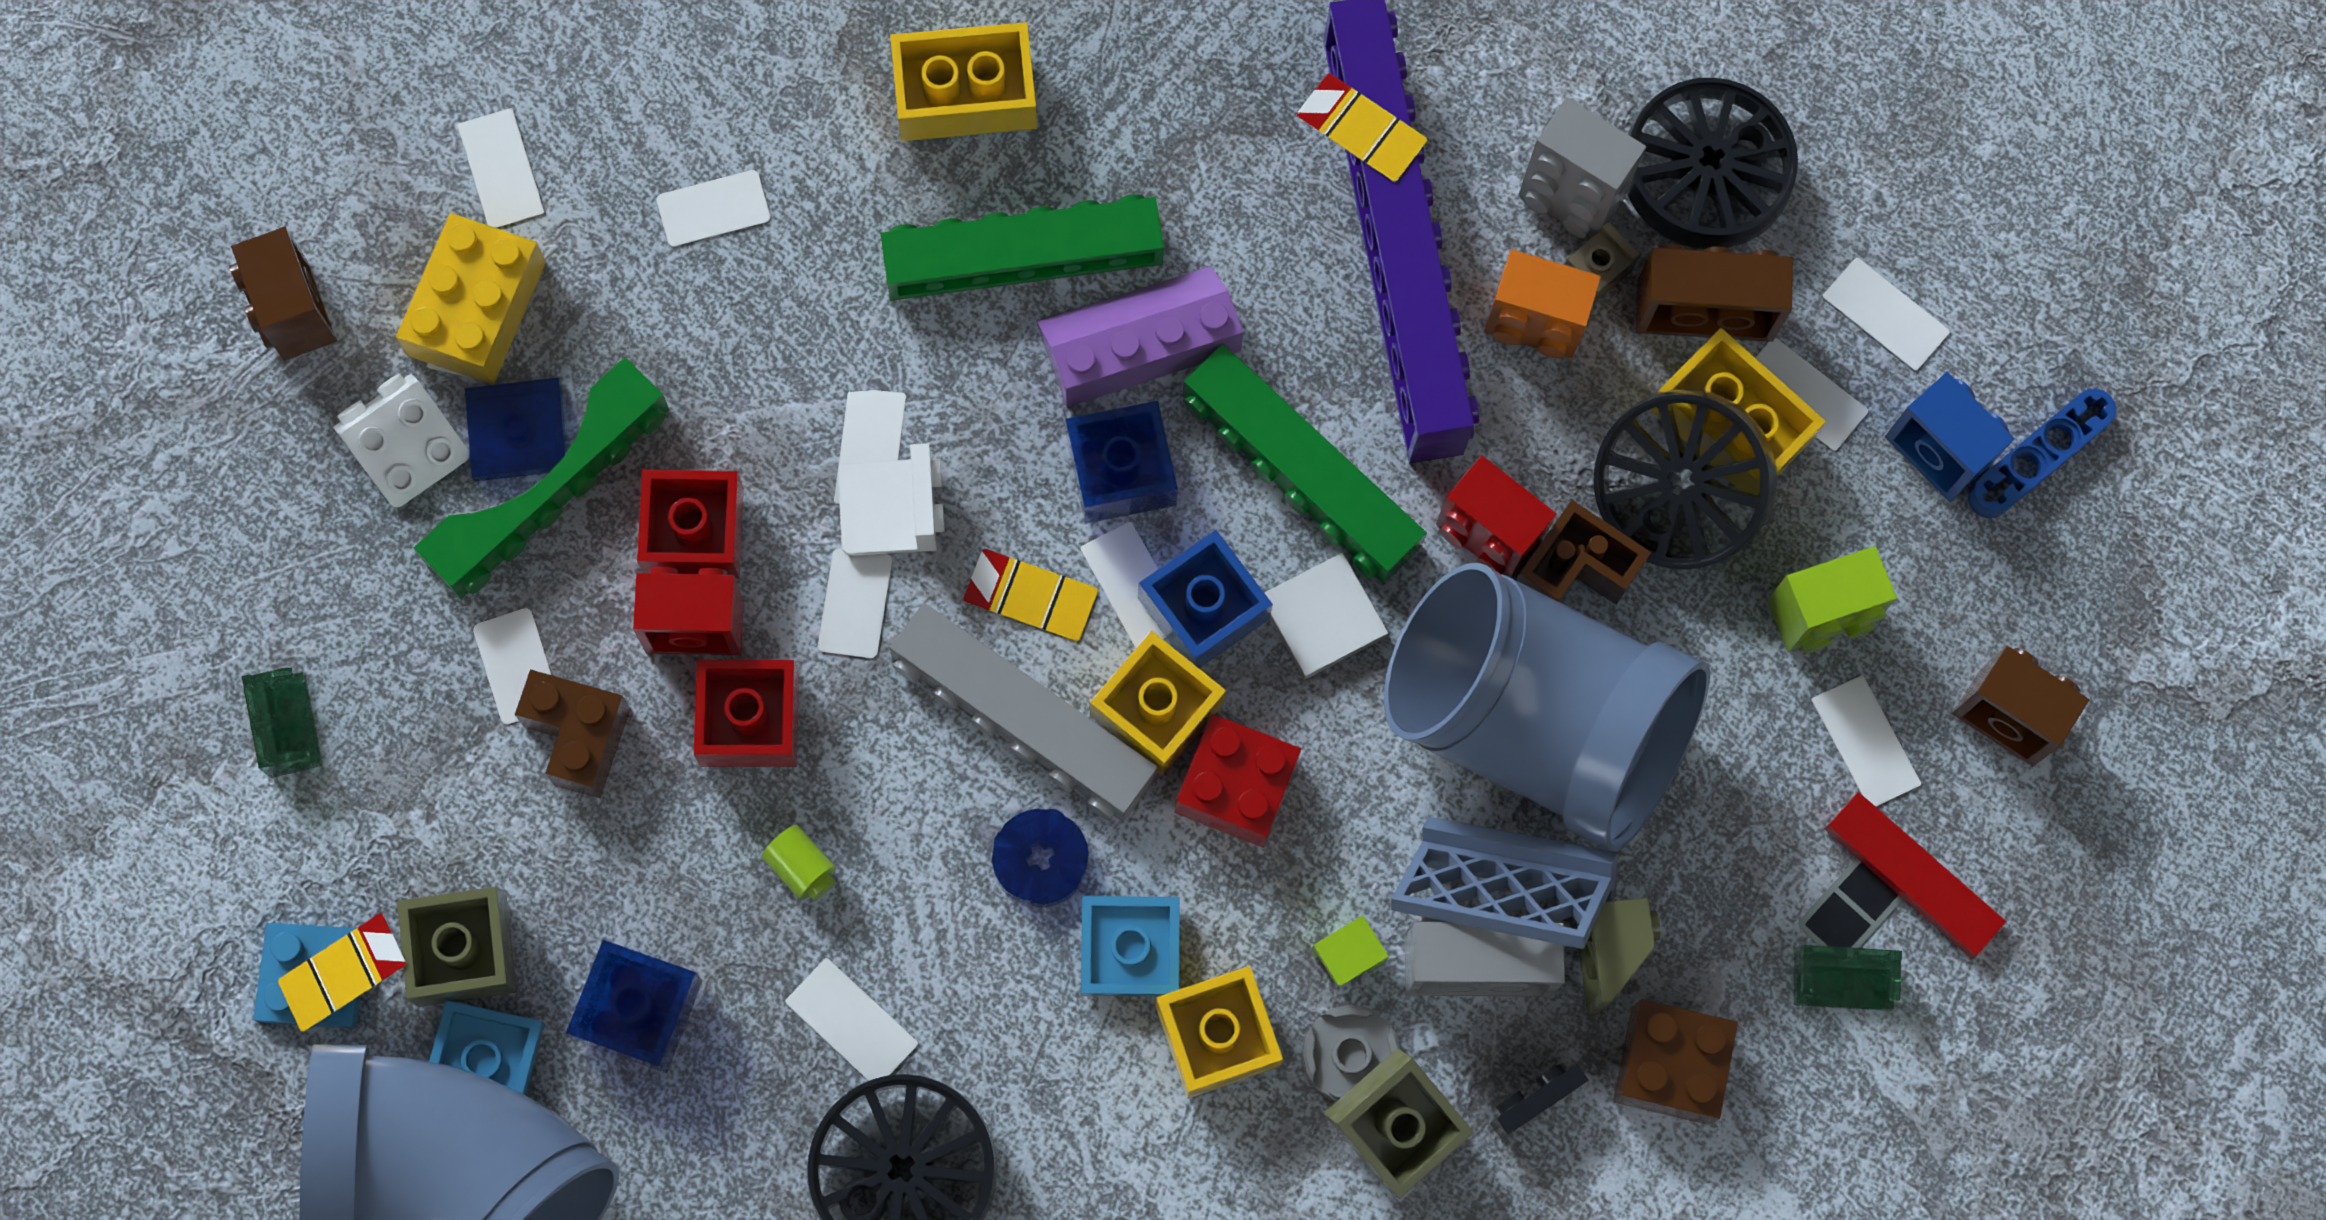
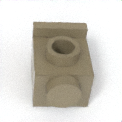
(1612, 252)

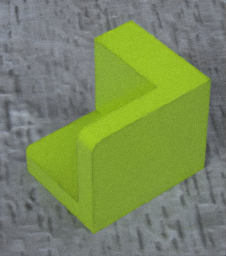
(1350, 951)

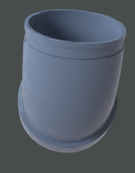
(1544, 701)
(438, 1146)

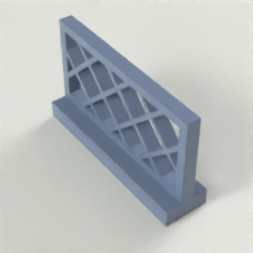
(1511, 862)

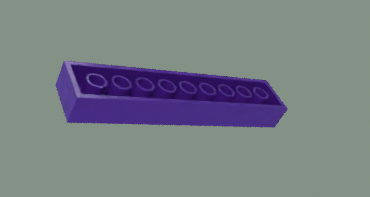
(1403, 247)

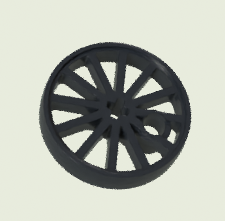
(1731, 162)
(1685, 503)
(905, 1151)

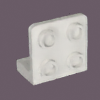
(401, 439)
(890, 504)

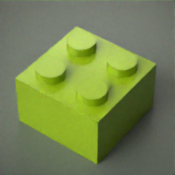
(1832, 600)

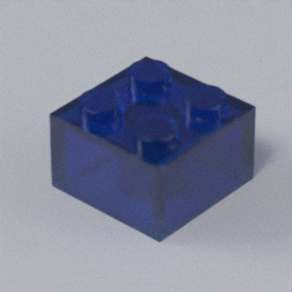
(1121, 462)
(634, 1006)

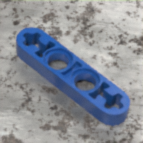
(2042, 453)

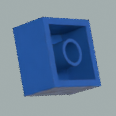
(1949, 436)
(1204, 600)

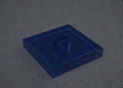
(515, 428)

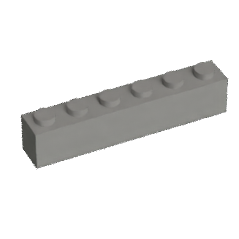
(1023, 713)

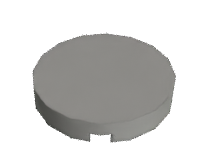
(1345, 1048)

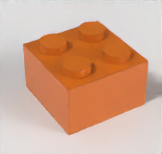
(1542, 304)

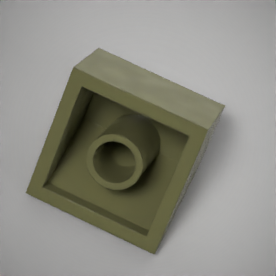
(1616, 949)

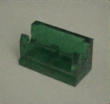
(282, 722)
(1847, 977)

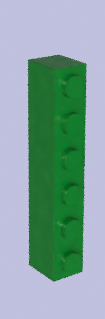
(1022, 247)
(1302, 464)

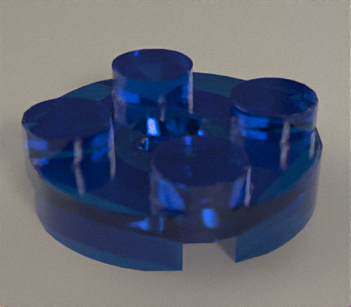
(1049, 831)

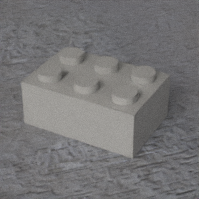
(1580, 170)
(1479, 962)

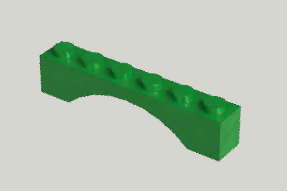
(473, 544)

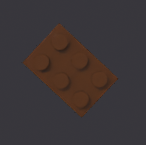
(1714, 289)

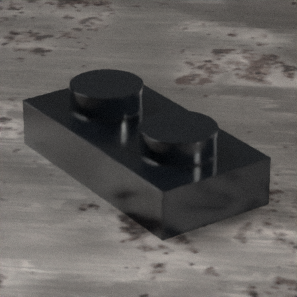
(1554, 1086)

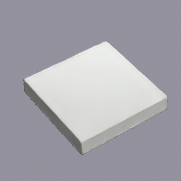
(1324, 616)

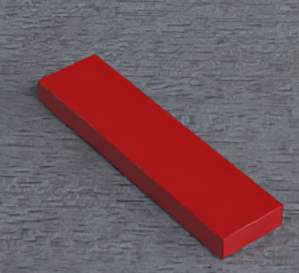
(1915, 875)

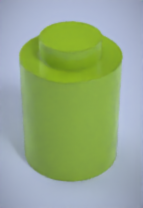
(800, 864)

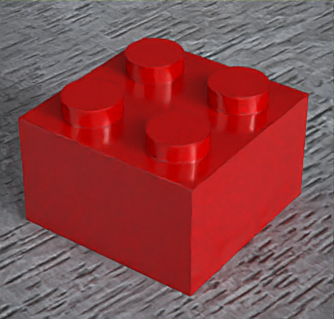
(1494, 518)
(690, 520)
(688, 612)
(746, 713)
(1237, 780)

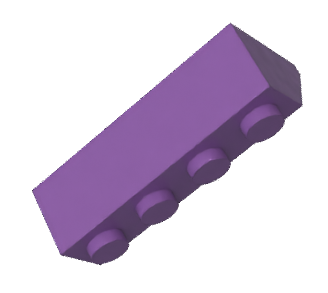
(1140, 335)

